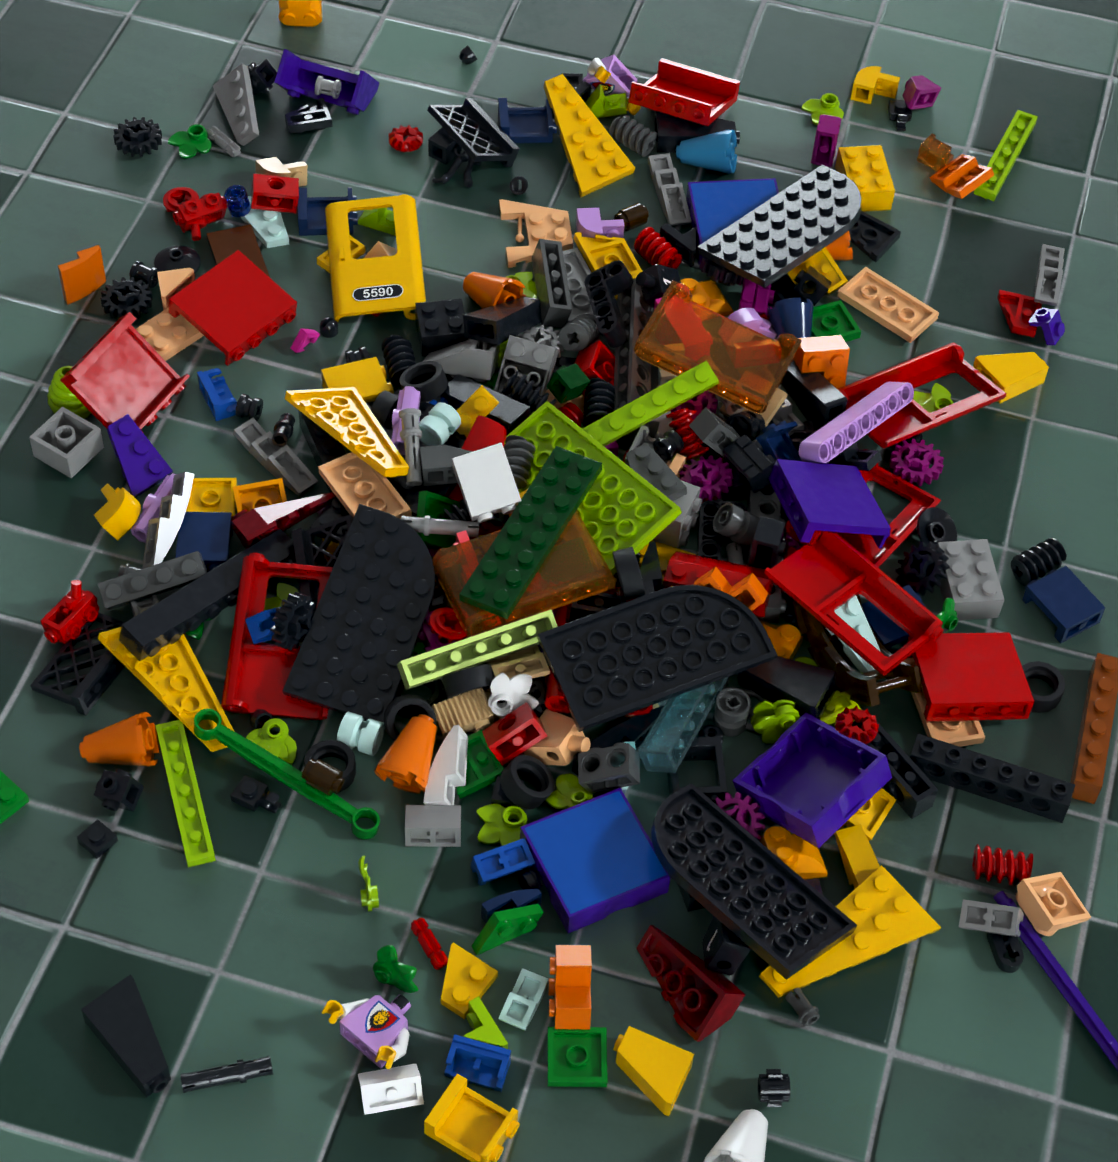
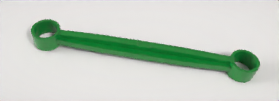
(284, 773)

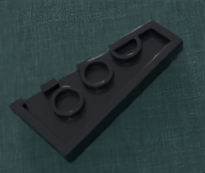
(873, 236)

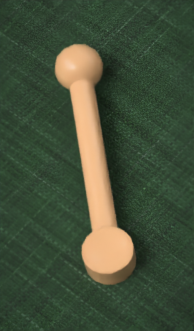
(519, 237)

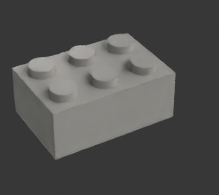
(971, 580)

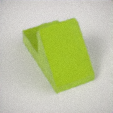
(607, 105)
(378, 219)
(483, 1025)

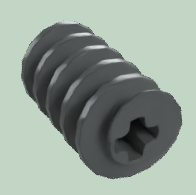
(633, 135)
(579, 333)
(519, 455)

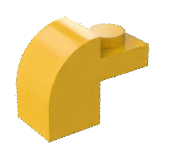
(871, 82)
(119, 512)

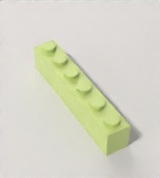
(475, 650)

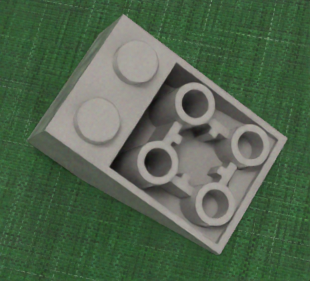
(468, 359)
(530, 359)

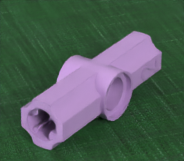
(407, 398)
(151, 508)

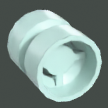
(439, 424)
(361, 734)

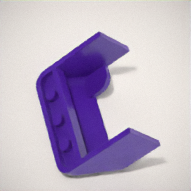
(300, 77)

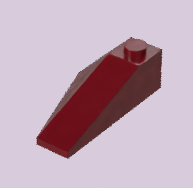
(262, 521)
(698, 996)

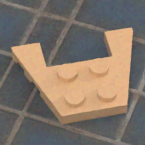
(540, 224)

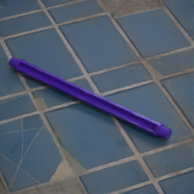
(1065, 985)

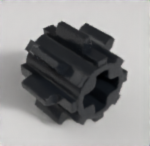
(773, 1088)

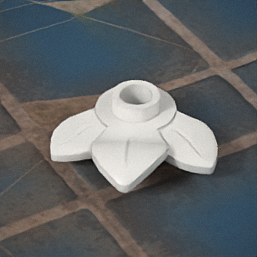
(511, 690)

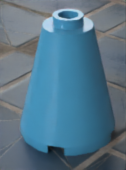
(710, 151)

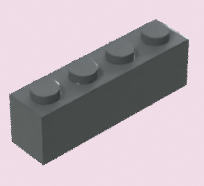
(551, 283)
(152, 580)

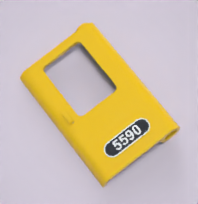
(375, 282)

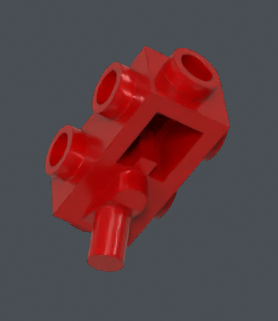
(197, 214)
(70, 614)

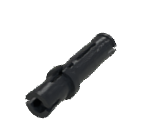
(226, 1074)

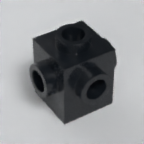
(262, 76)
(118, 790)

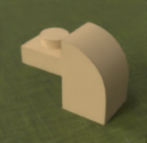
(274, 167)

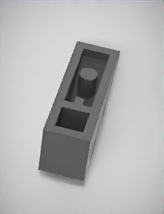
(437, 464)

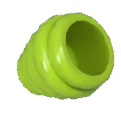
(61, 396)

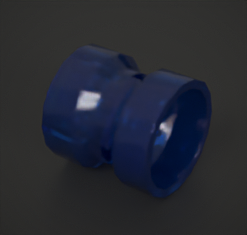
(237, 201)

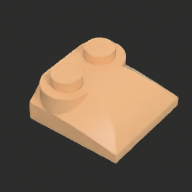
(1050, 903)

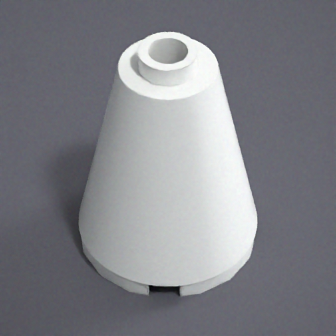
(742, 1140)

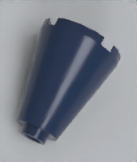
(792, 317)

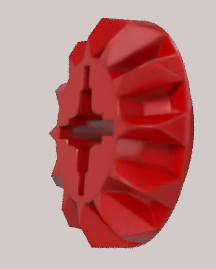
(410, 144)
(176, 196)
(446, 616)
(864, 734)

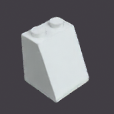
(486, 482)

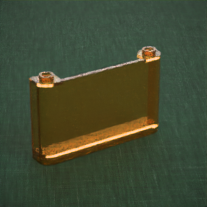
(743, 360)
(567, 575)

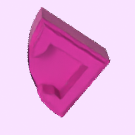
(303, 338)

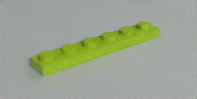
(1007, 153)
(653, 404)
(185, 793)

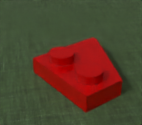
(1018, 311)

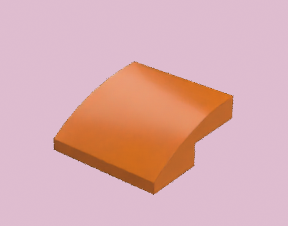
(962, 176)
(82, 275)

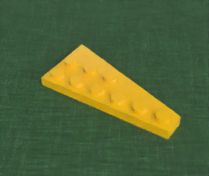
(587, 144)
(351, 423)
(174, 679)
(884, 920)

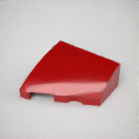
(484, 433)

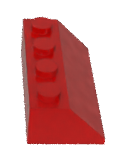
(687, 568)

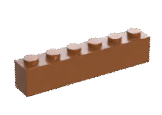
(1095, 729)

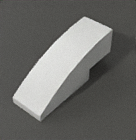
(448, 769)

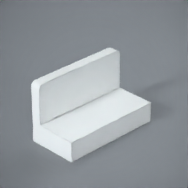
(391, 1088)

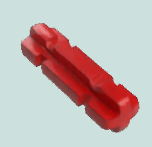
(429, 943)

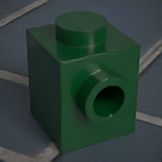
(568, 383)

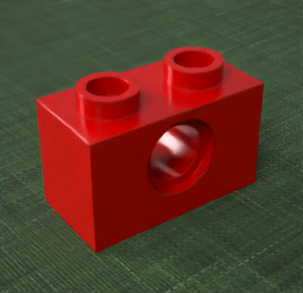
(274, 193)
(514, 733)

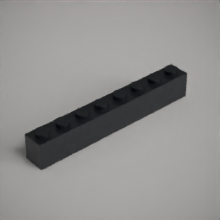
(198, 600)

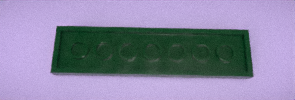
(530, 532)

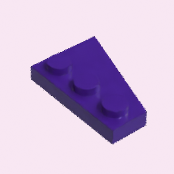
(138, 458)

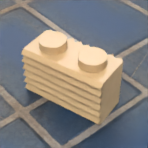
(466, 710)

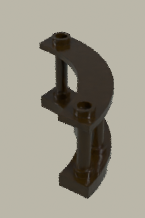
(860, 686)

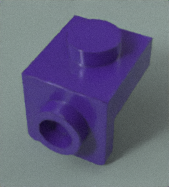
(1050, 322)

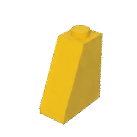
(1013, 371)
(653, 1066)

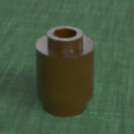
(633, 216)
(323, 776)

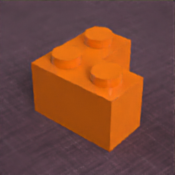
(824, 355)
(747, 591)
(570, 987)

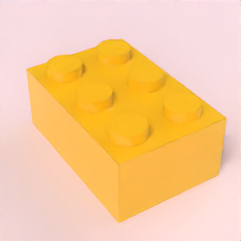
(870, 173)

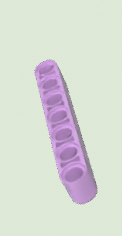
(856, 422)

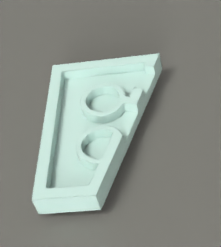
(267, 226)
(854, 616)

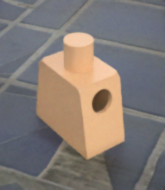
(562, 740)

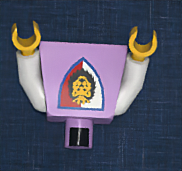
(613, 77)
(374, 1027)

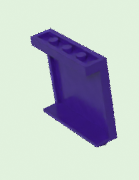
(827, 500)

